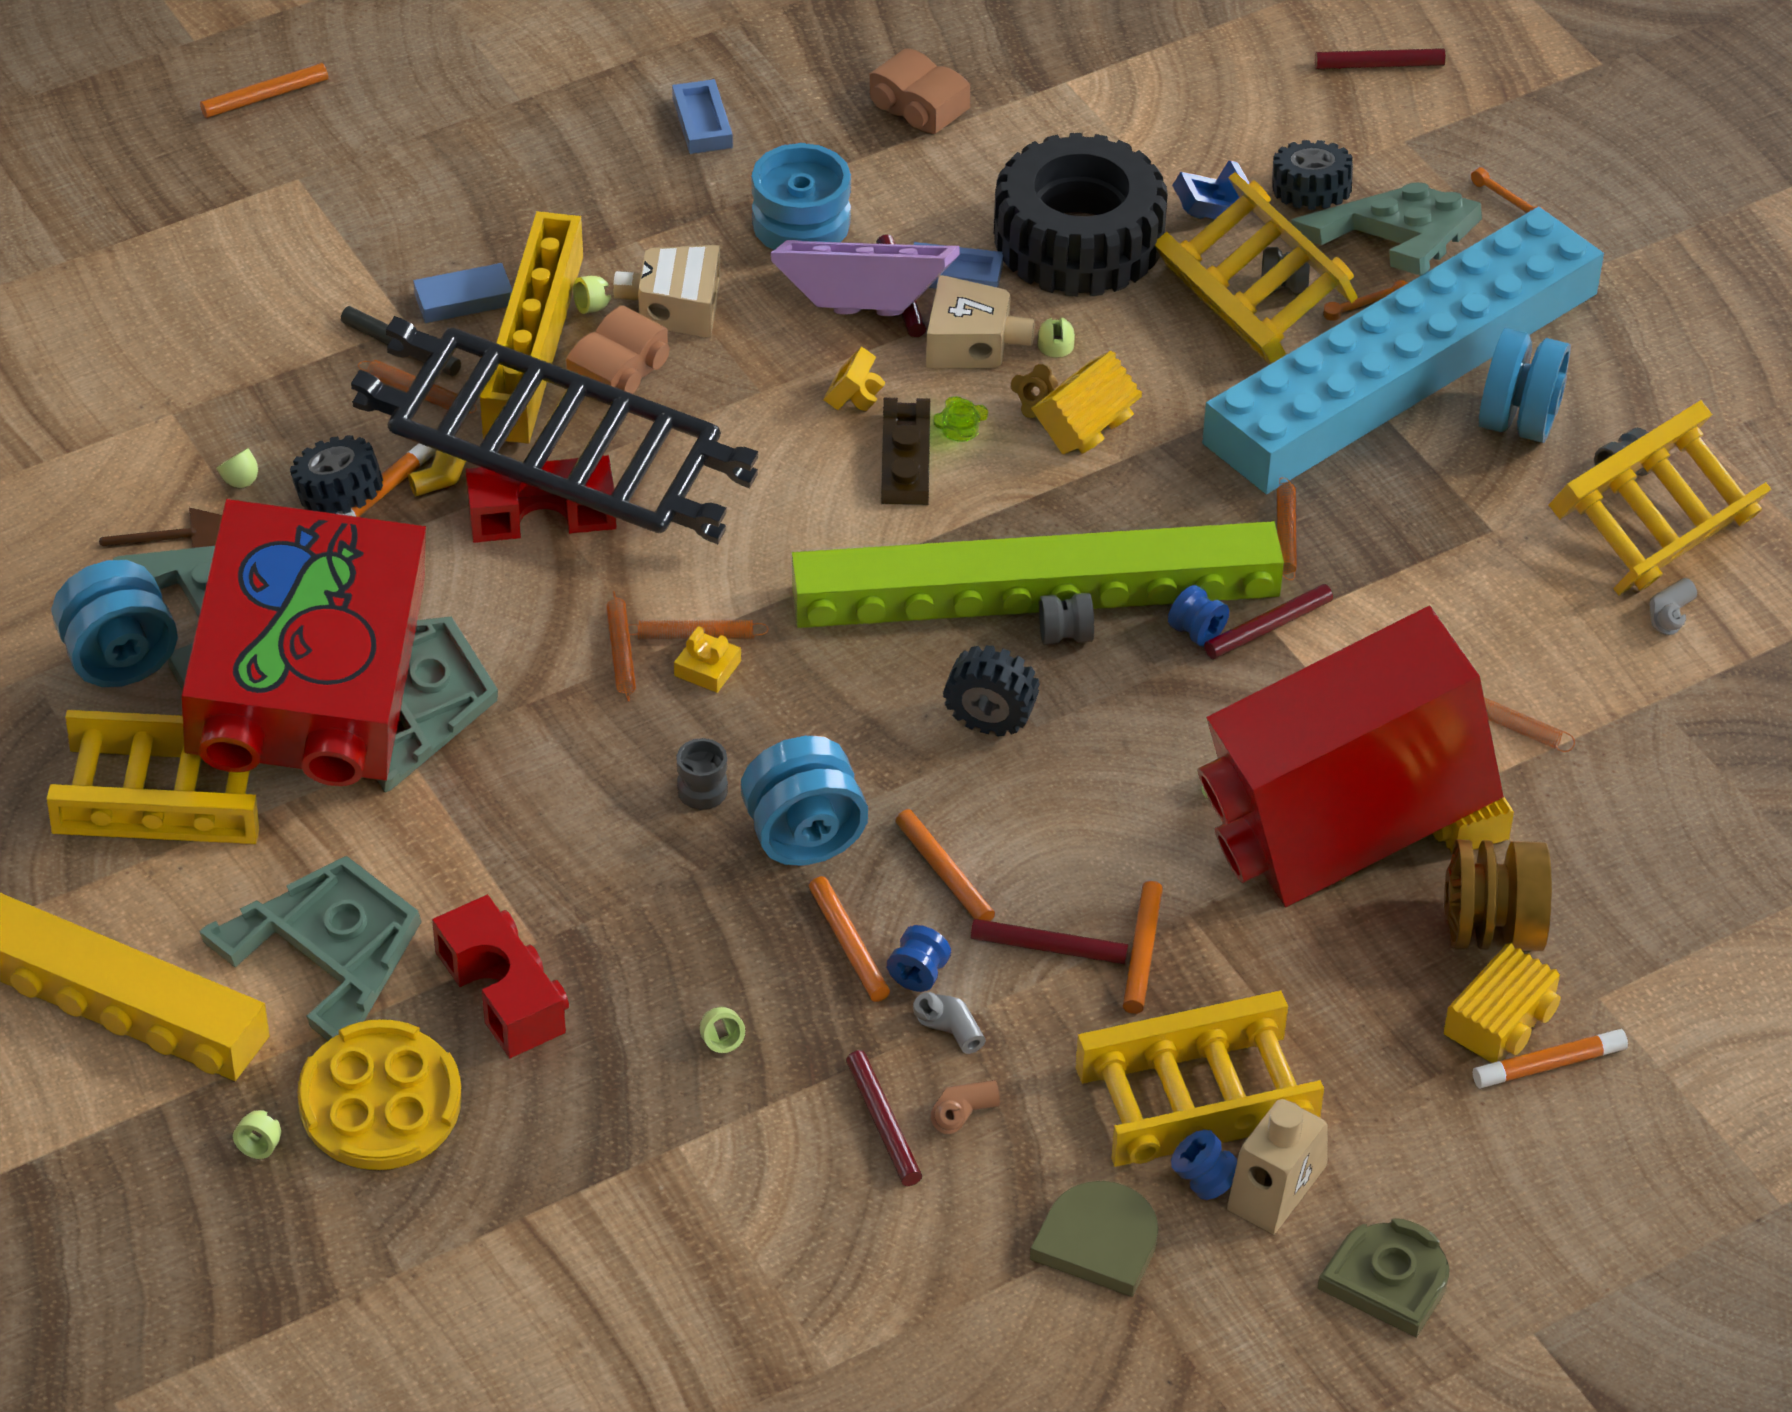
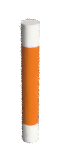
(396, 474)
(1550, 1058)

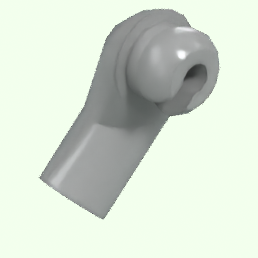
(1666, 606)
(950, 1016)

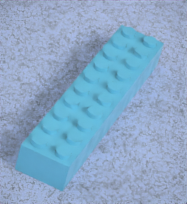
(1400, 349)

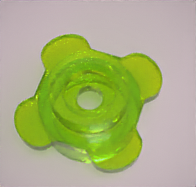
(960, 419)

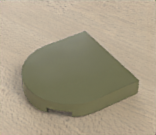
(1099, 1235)
(1389, 1273)

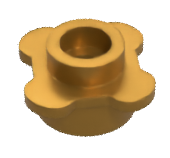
(1024, 384)

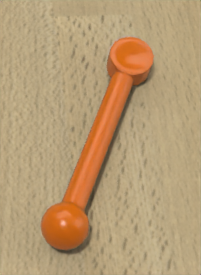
(1481, 177)
(1333, 310)

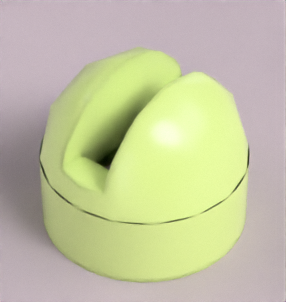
(590, 294)
(1056, 347)
(239, 470)
(733, 1026)
(251, 1144)

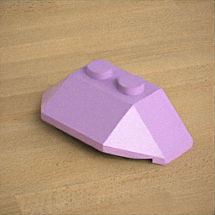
(862, 273)

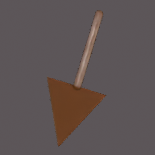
(203, 532)

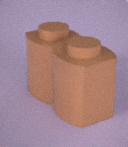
(919, 91)
(621, 350)

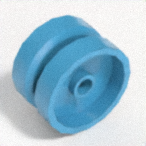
(801, 195)
(1517, 383)
(114, 623)
(804, 800)

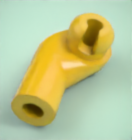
(442, 474)

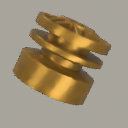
(1499, 894)

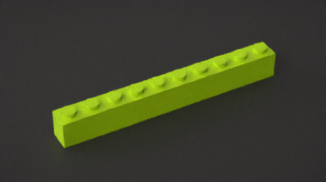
(1013, 573)

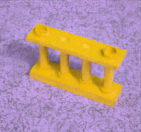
(1240, 308)
(1652, 454)
(141, 811)
(1187, 1036)

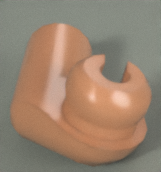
(959, 1102)

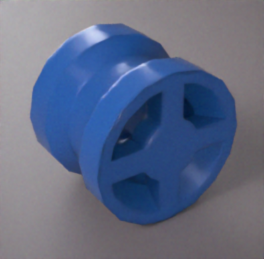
(1198, 615)
(918, 958)
(1205, 1164)

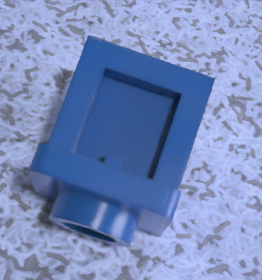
(1207, 196)

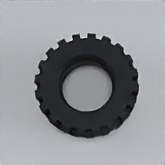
(1072, 250)

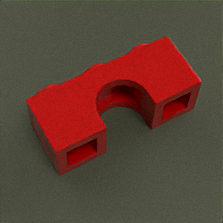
(502, 502)
(485, 943)

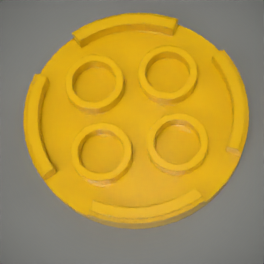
(379, 1095)

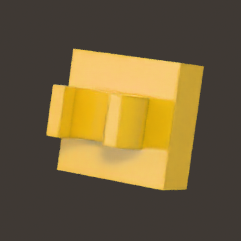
(855, 382)
(707, 660)

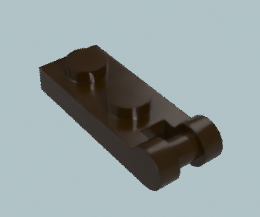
(905, 452)

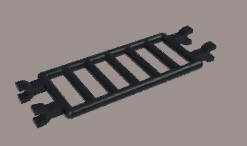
(673, 507)

